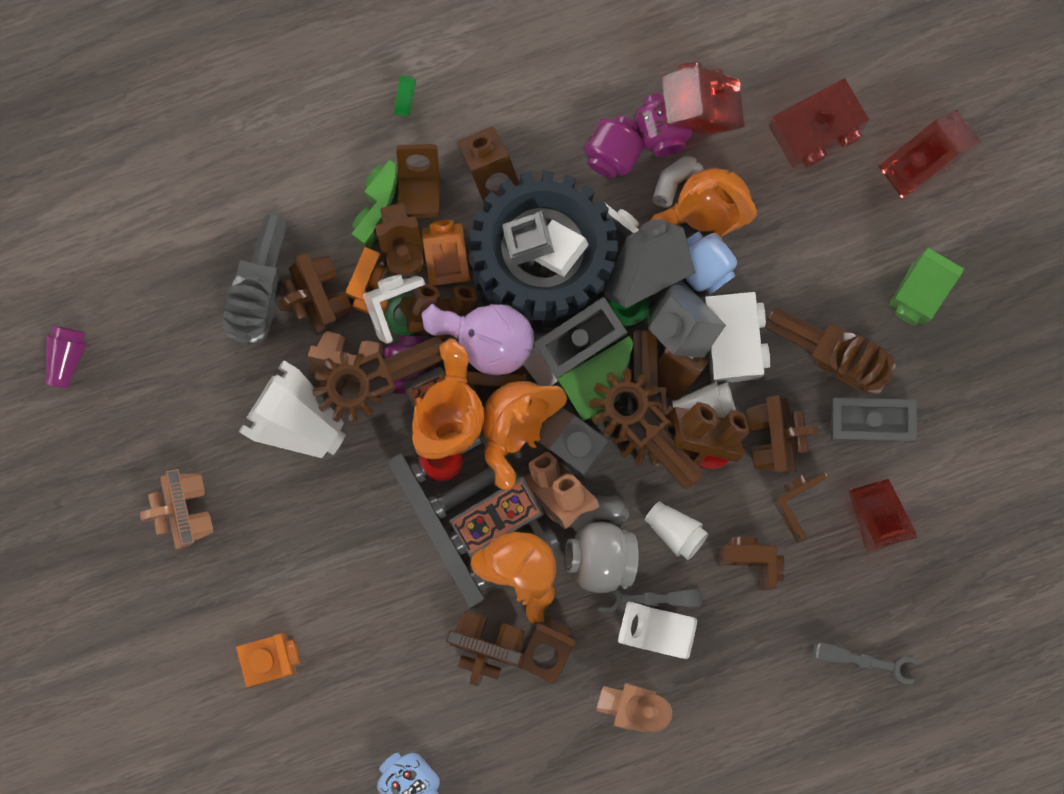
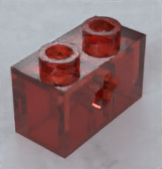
(702, 100)
(833, 106)

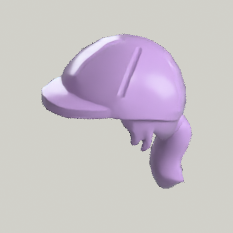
(493, 336)

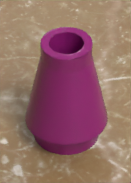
(63, 354)

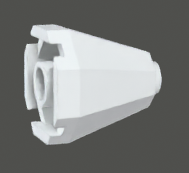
(291, 416)

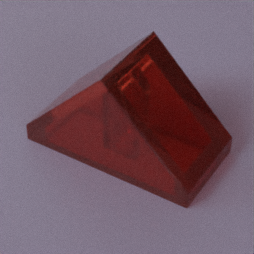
(881, 515)

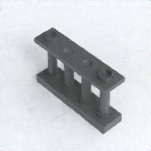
(433, 509)

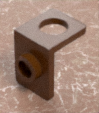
(485, 157)
(419, 185)
(679, 373)
(793, 489)
(556, 636)

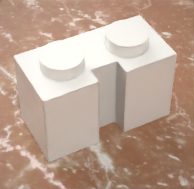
(738, 349)

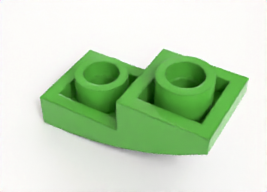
(381, 192)

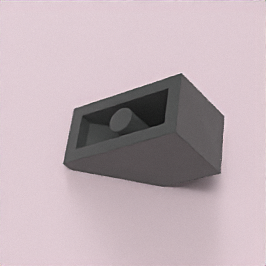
(649, 263)
(683, 321)
(581, 338)
(571, 441)

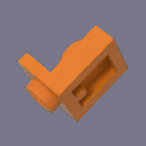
(445, 253)
(366, 276)
(268, 659)

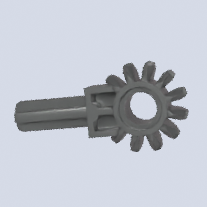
(256, 287)

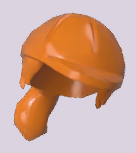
(712, 203)
(450, 412)
(515, 417)
(524, 564)

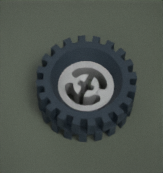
(531, 295)

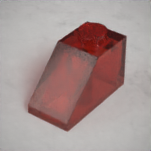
(929, 153)

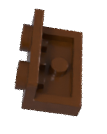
(747, 552)

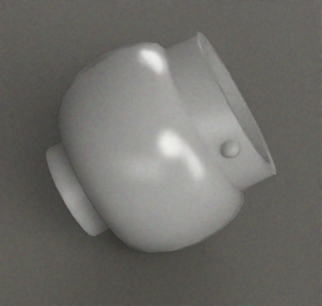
(602, 557)

